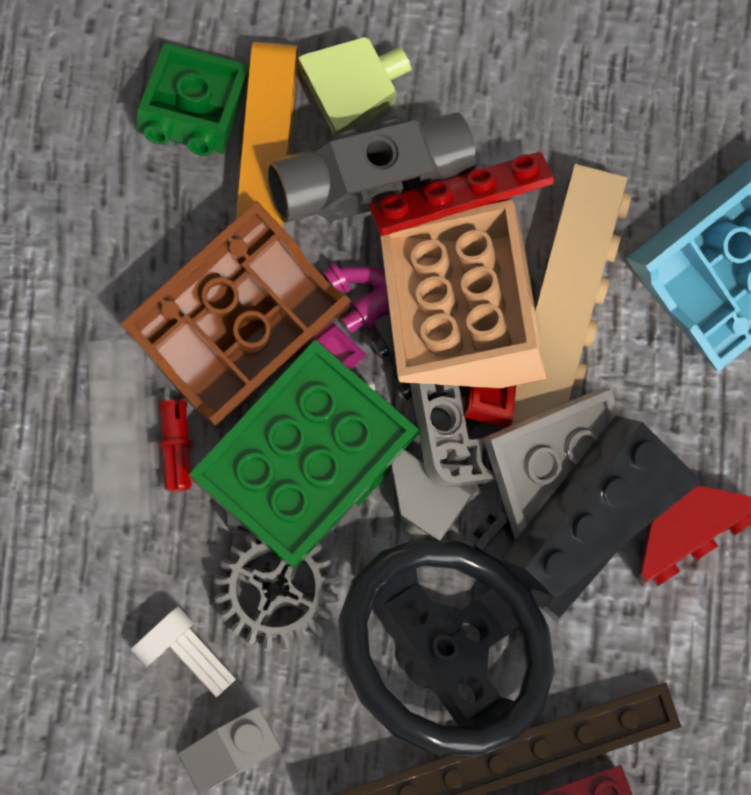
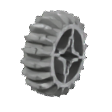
(258, 626)

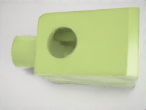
(352, 82)

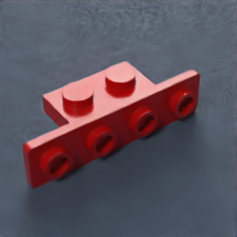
(461, 193)

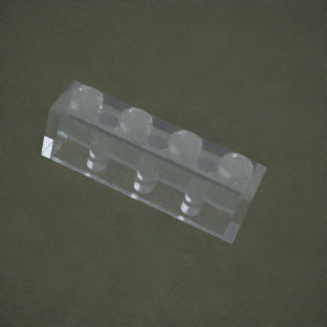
(122, 435)

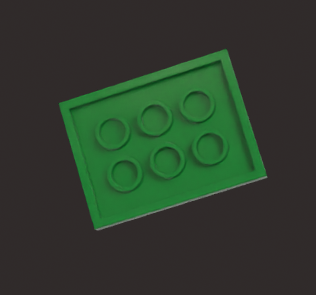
(304, 454)

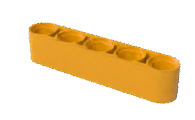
(266, 120)

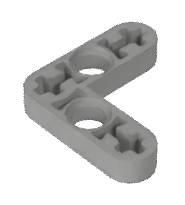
(452, 443)

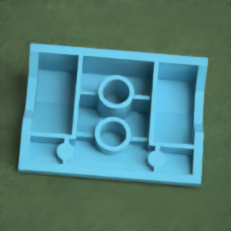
(703, 269)

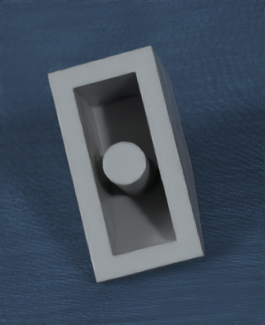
(421, 504)
(230, 750)

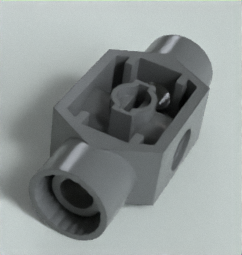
(369, 166)

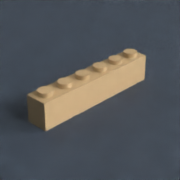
(573, 286)

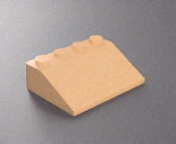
(463, 301)

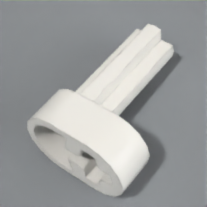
(176, 634)

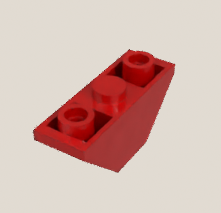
(690, 529)

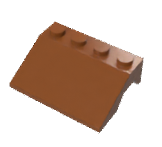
(235, 315)

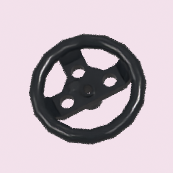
(440, 651)

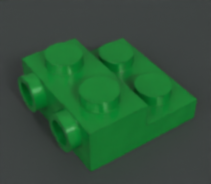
(192, 99)

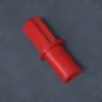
(175, 445)

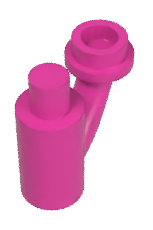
(368, 307)

